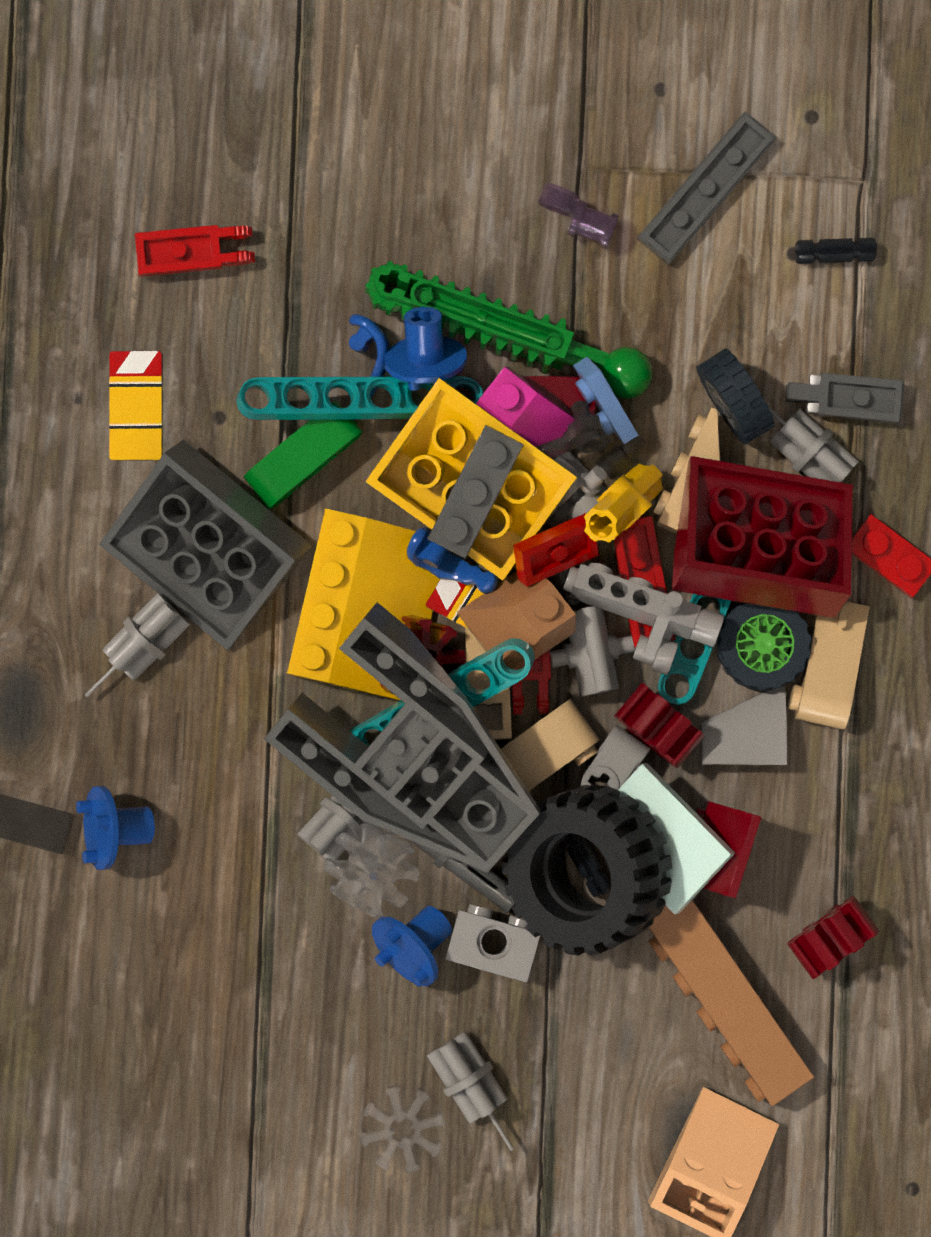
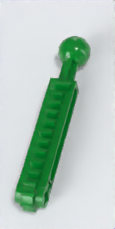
(625, 368)

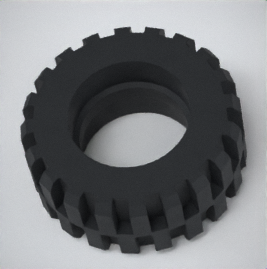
(634, 862)

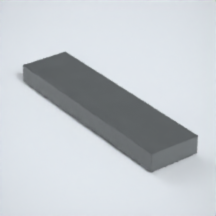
(706, 188)

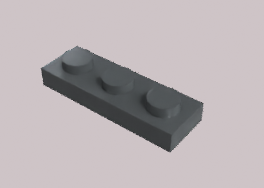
(475, 491)

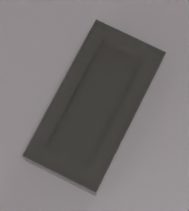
(34, 824)

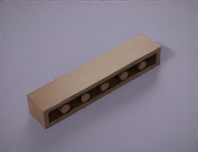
(728, 1004)

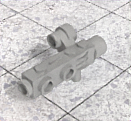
(640, 602)

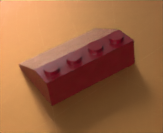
(764, 538)

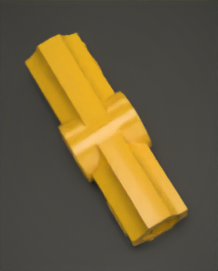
(623, 503)

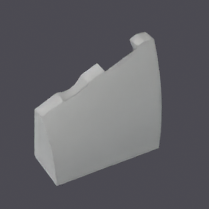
(748, 732)

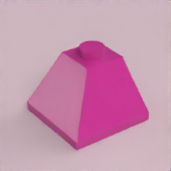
(524, 408)

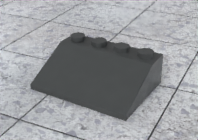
(204, 544)

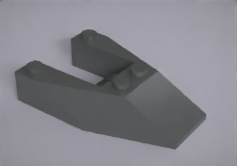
(430, 769)

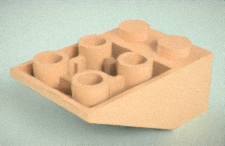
(714, 1165)

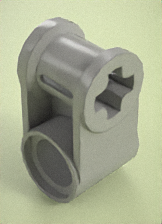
(616, 758)

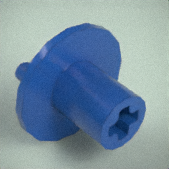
(424, 351)
(111, 827)
(410, 945)

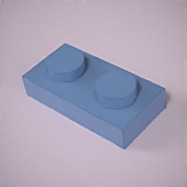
(595, 388)

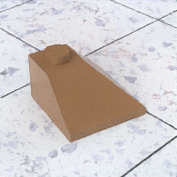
(520, 612)

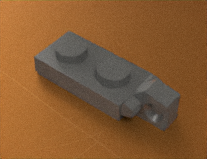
(850, 397)

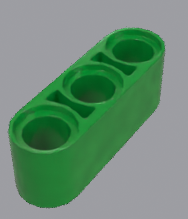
(301, 457)

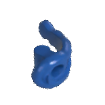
(367, 333)
(446, 566)

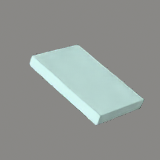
(693, 846)

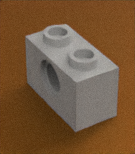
(466, 945)

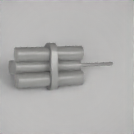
(812, 448)
(143, 639)
(327, 825)
(469, 1080)

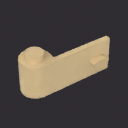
(831, 668)
(551, 745)

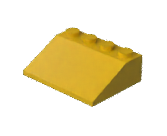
(430, 457)
(351, 570)

